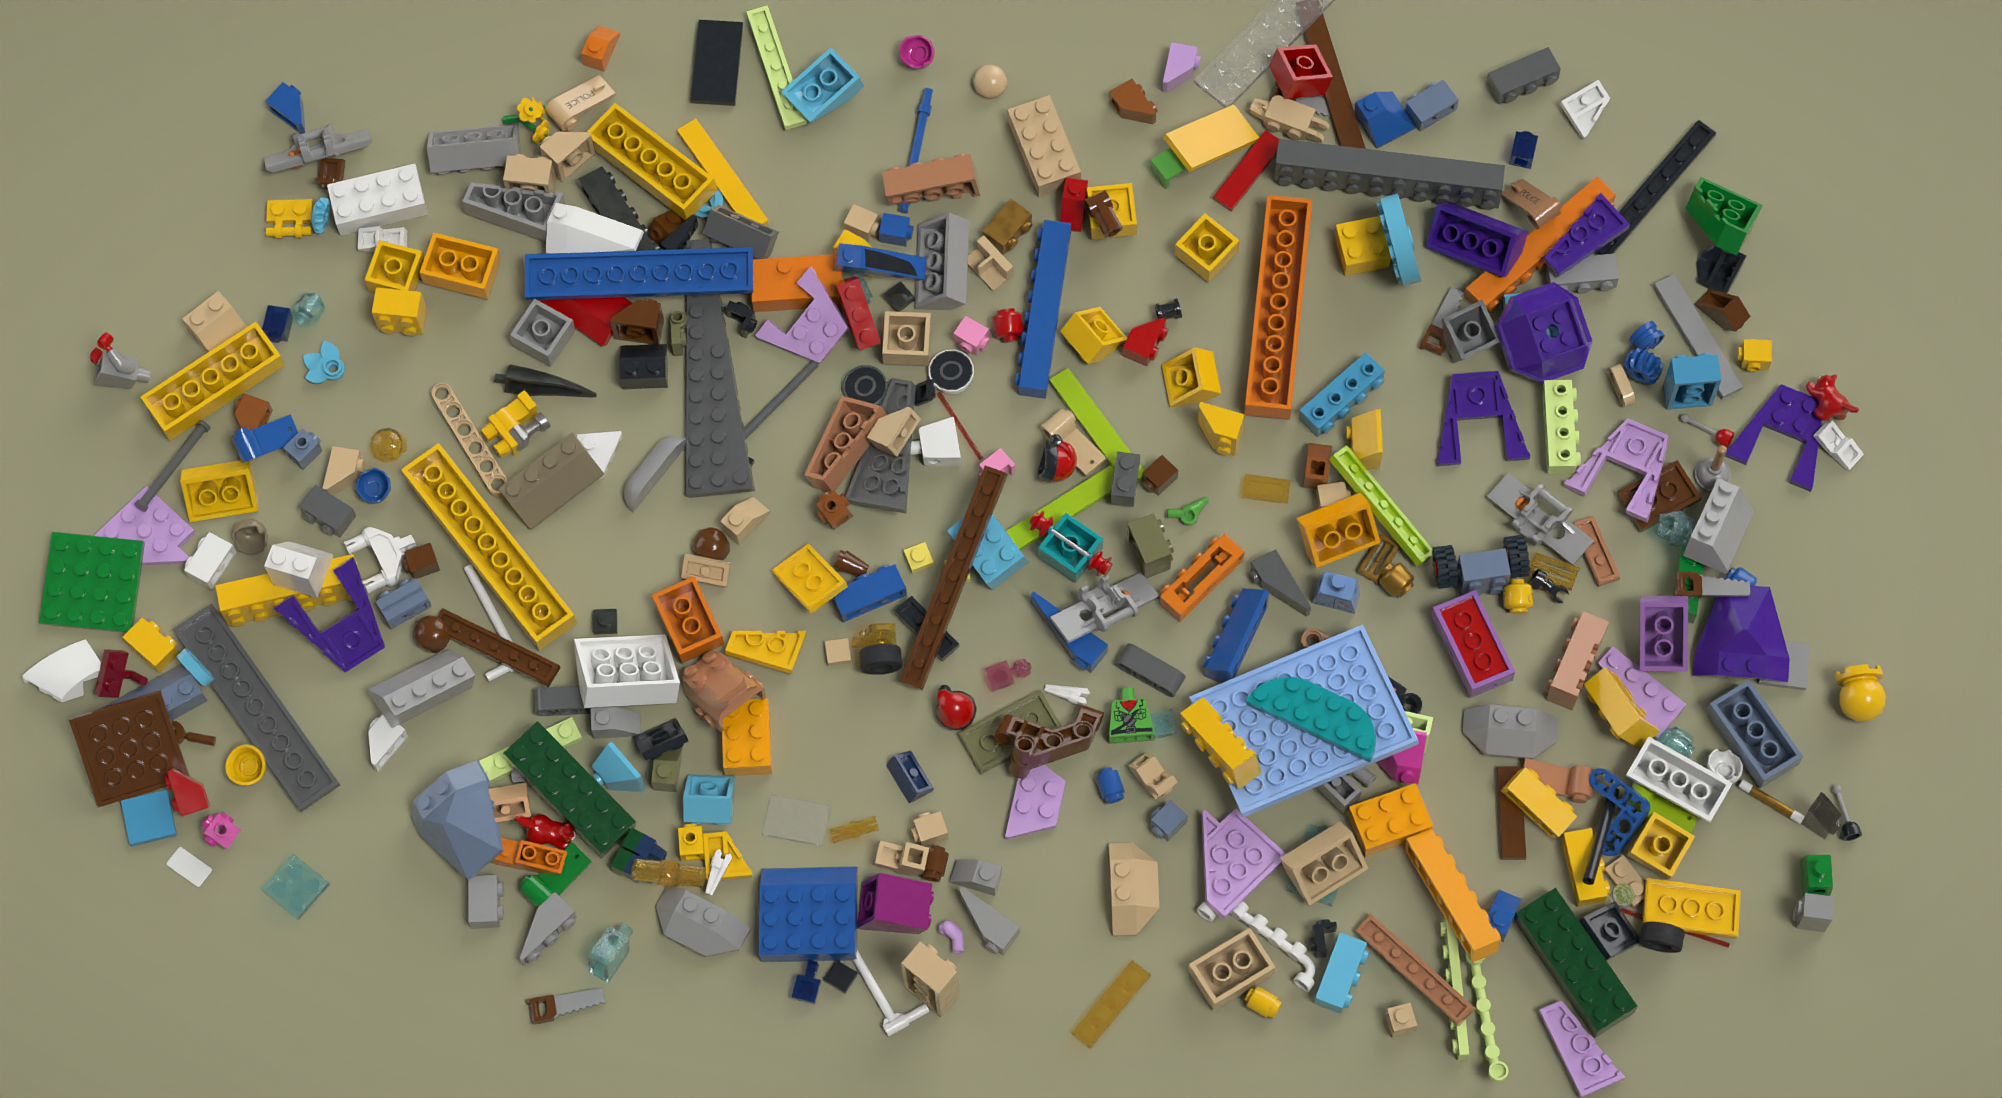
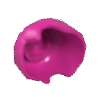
(916, 51)

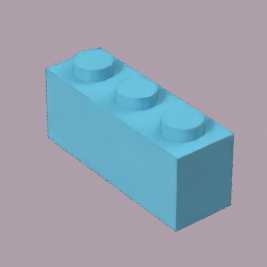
(1341, 973)

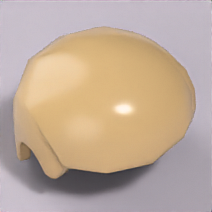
(990, 81)

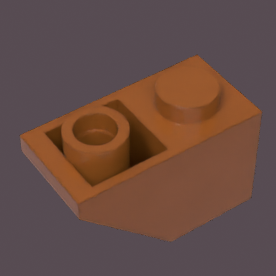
(1132, 104)
(1317, 465)

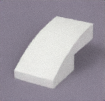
(369, 237)
(1841, 448)

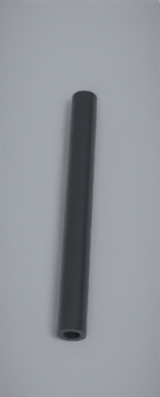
(1599, 840)

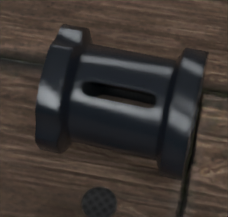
(1173, 306)

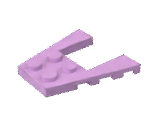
(1636, 449)

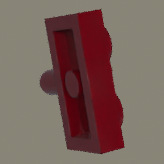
(113, 672)

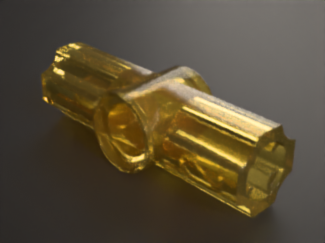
(668, 873)

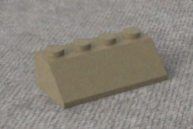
(551, 481)

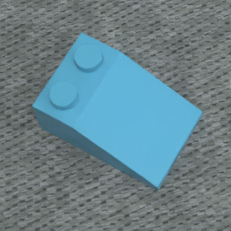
(823, 86)

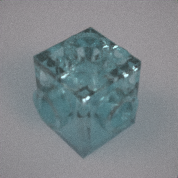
(1675, 527)

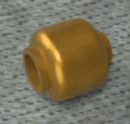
(1396, 579)

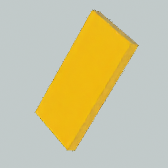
(1211, 138)
(1692, 907)

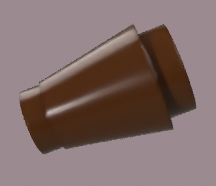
(850, 564)

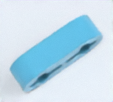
(195, 667)

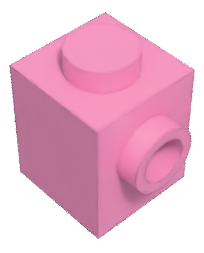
(971, 336)

